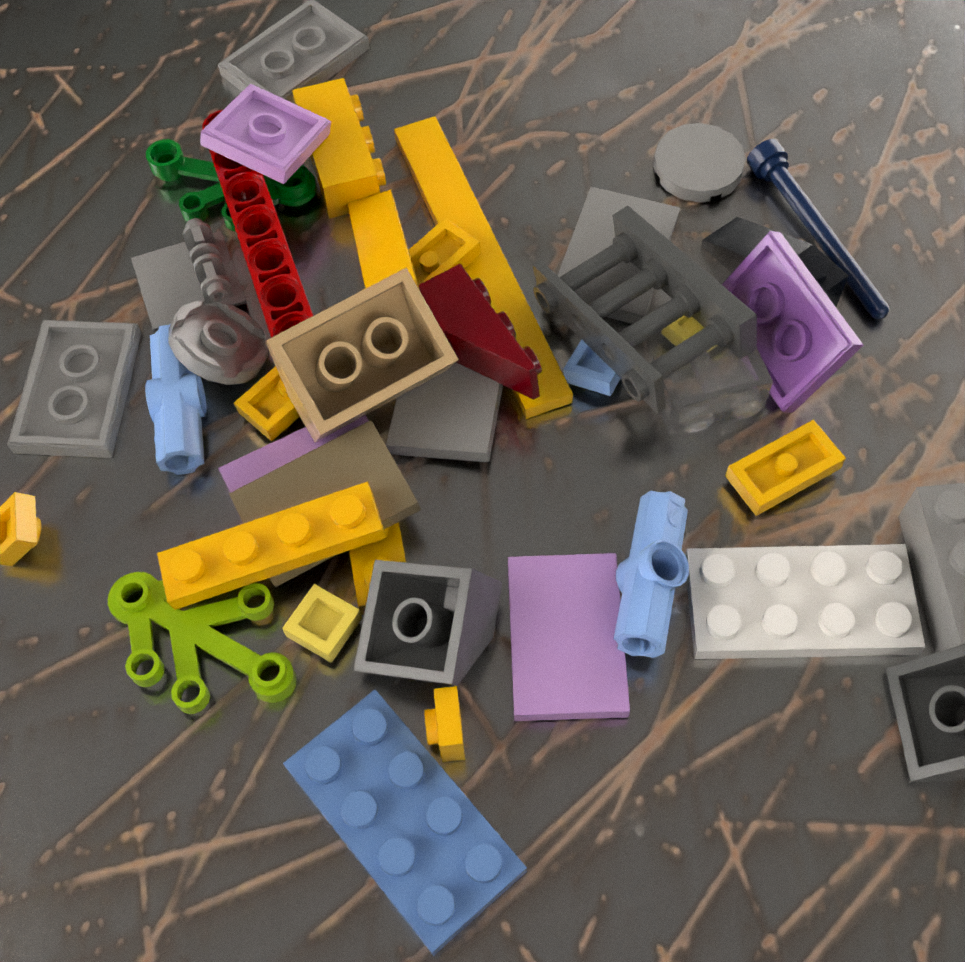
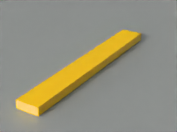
(450, 196)

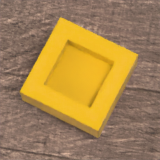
(18, 527)
(445, 725)

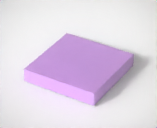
(265, 133)

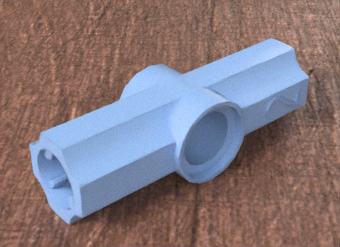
(176, 407)
(651, 574)

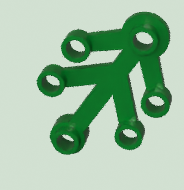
(169, 164)

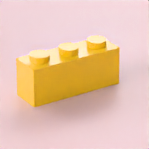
(344, 158)

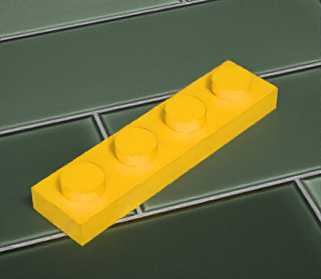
(270, 545)

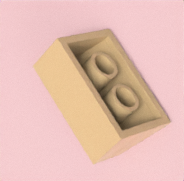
(360, 354)

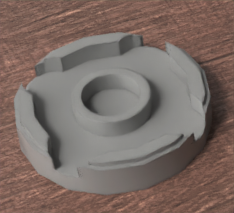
(699, 162)
(218, 342)

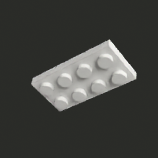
(802, 602)

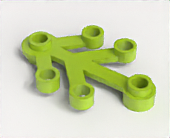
(191, 630)

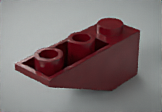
(479, 334)

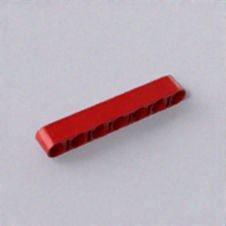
(262, 243)

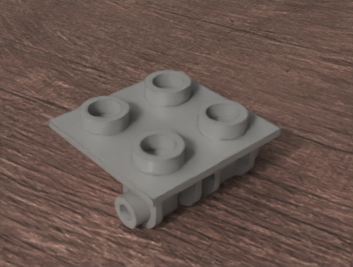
(187, 273)

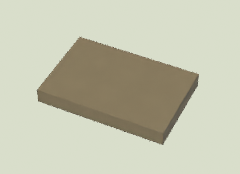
(325, 470)

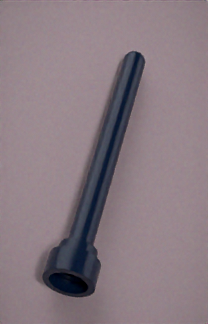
(770, 163)

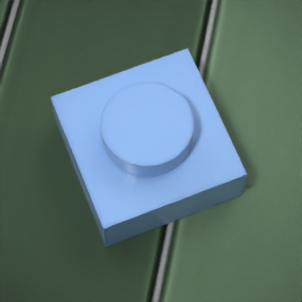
(590, 371)

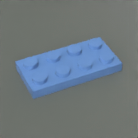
(405, 821)

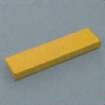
(379, 238)

